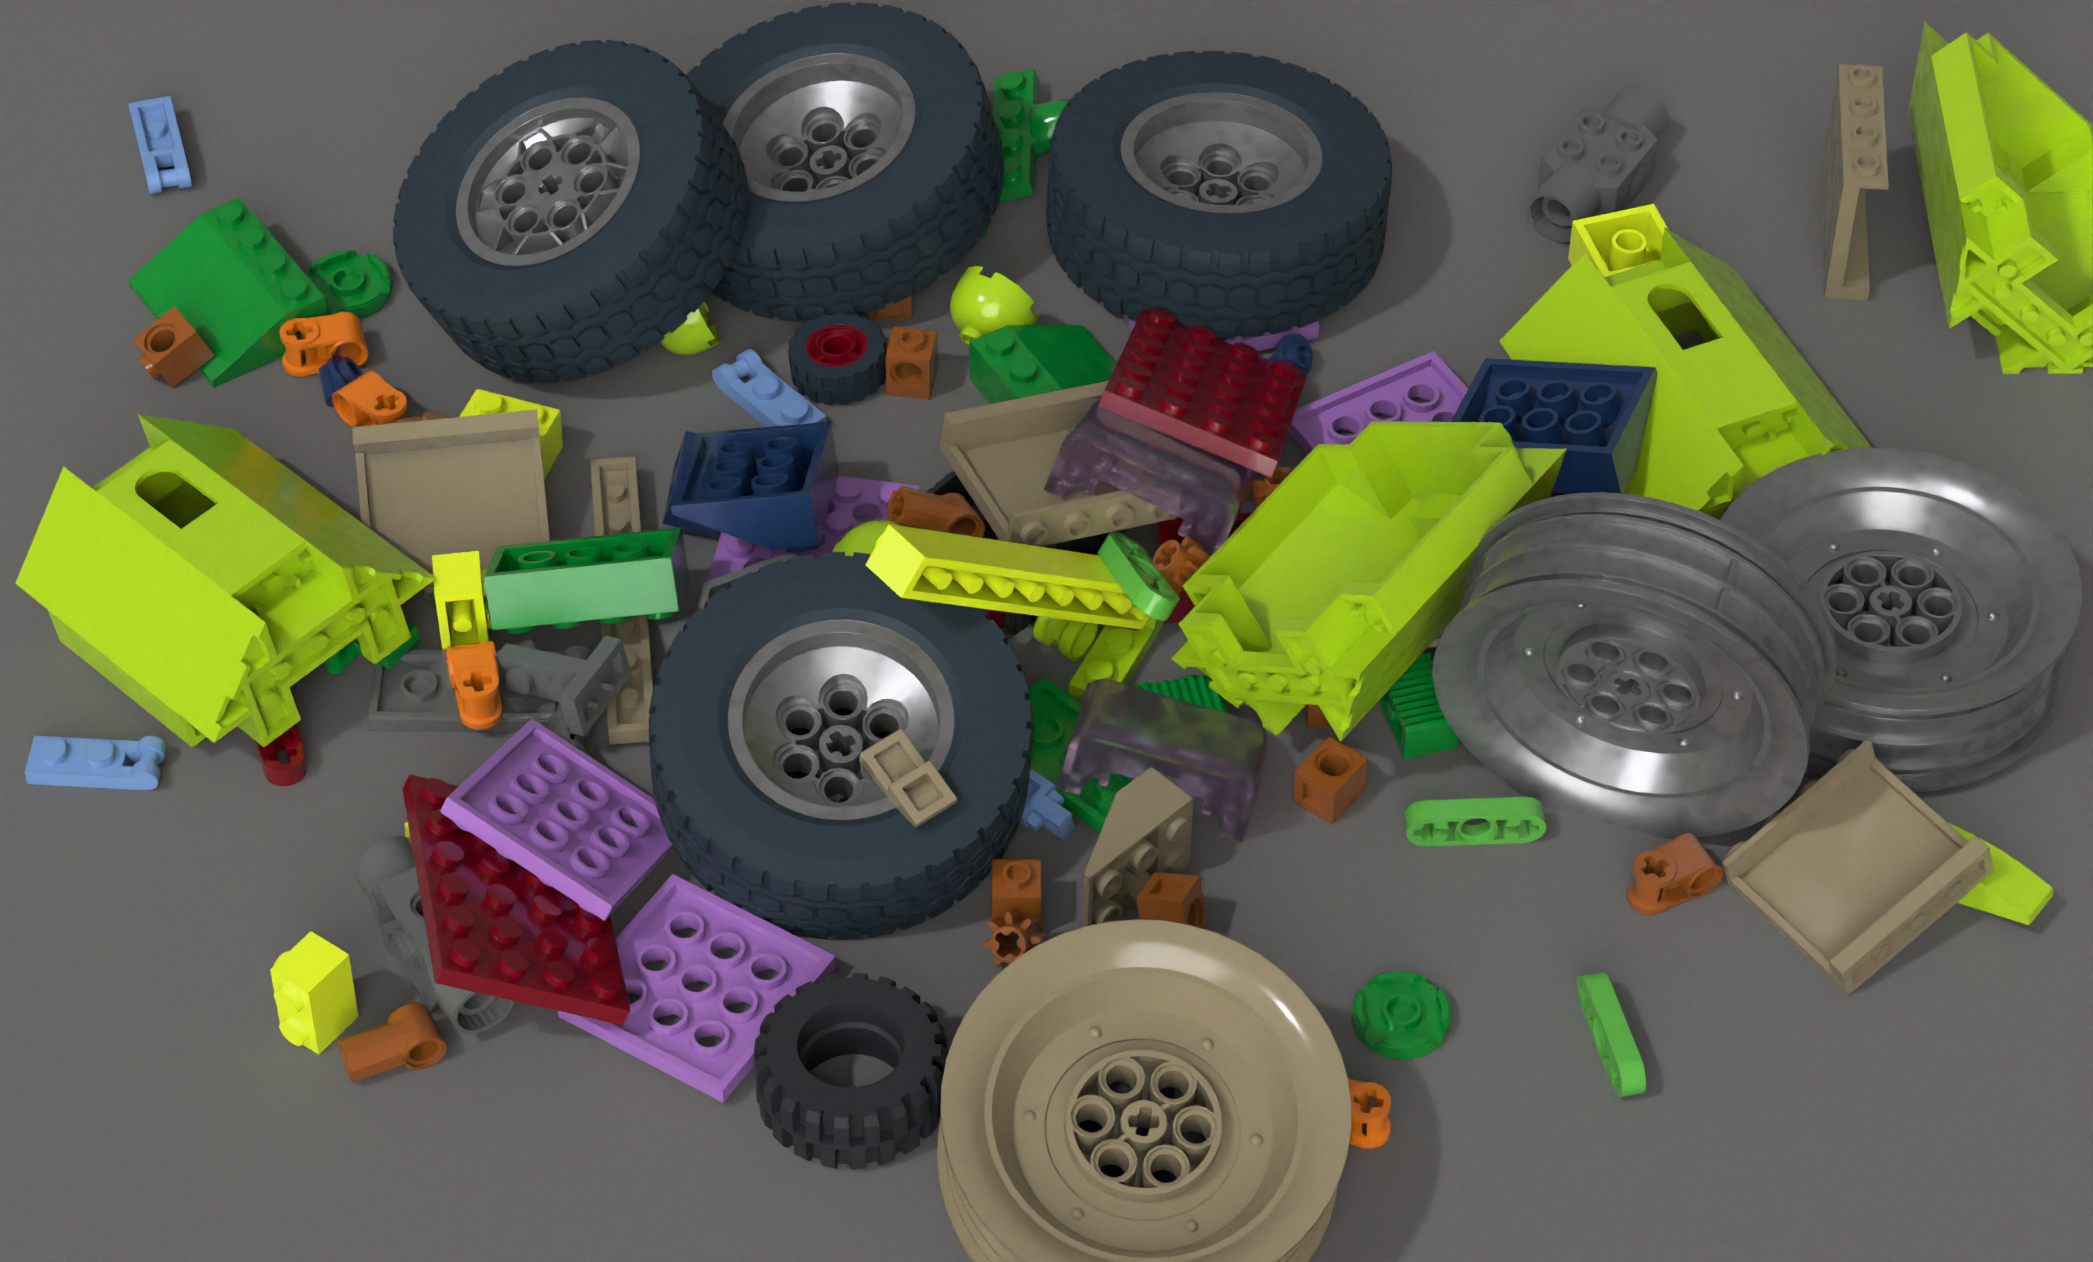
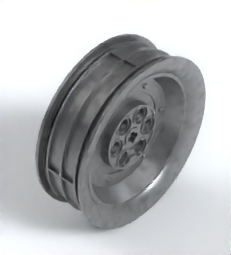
(1940, 603)
(1636, 664)

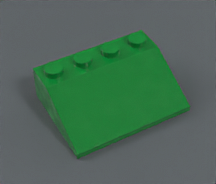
(230, 288)
(1036, 361)

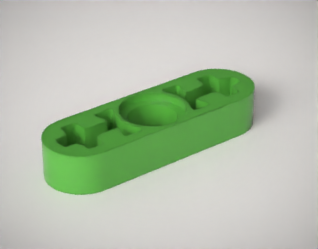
(1137, 576)
(1521, 821)
(1611, 1034)

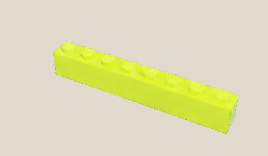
(1001, 577)

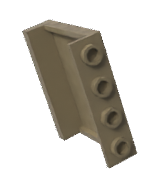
(1851, 162)
(1006, 458)
(453, 485)
(1855, 868)

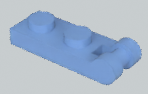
(159, 144)
(766, 394)
(95, 762)

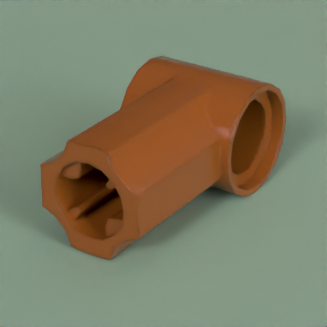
(934, 512)
(406, 1039)

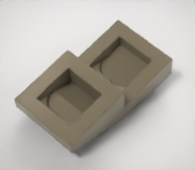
(907, 779)

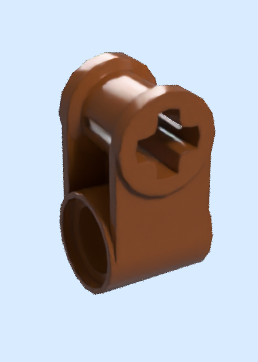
(1672, 875)

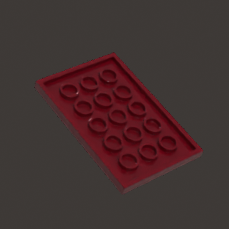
(1205, 390)
(503, 928)

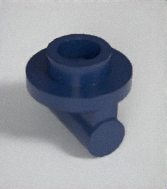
(1296, 350)
(336, 374)

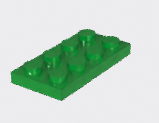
(1053, 724)

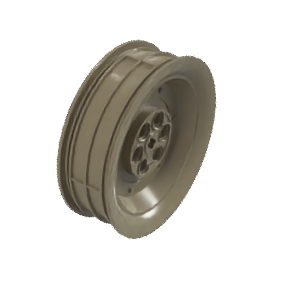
(1155, 1012)

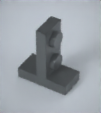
(578, 684)

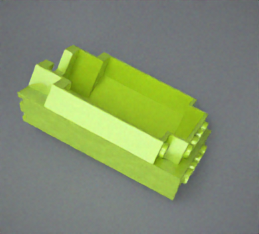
(2006, 200)
(1716, 409)
(1354, 566)
(231, 607)

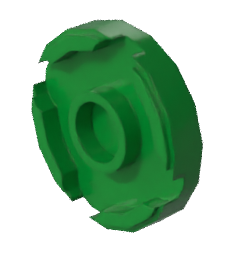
(352, 282)
(1401, 1015)

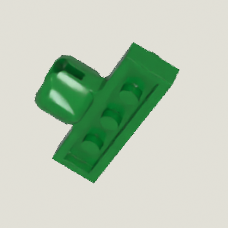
(1023, 129)

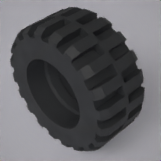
(841, 1020)

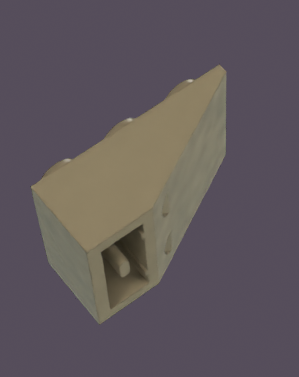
(1142, 835)

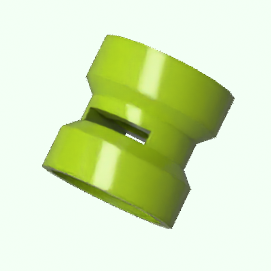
(1070, 636)

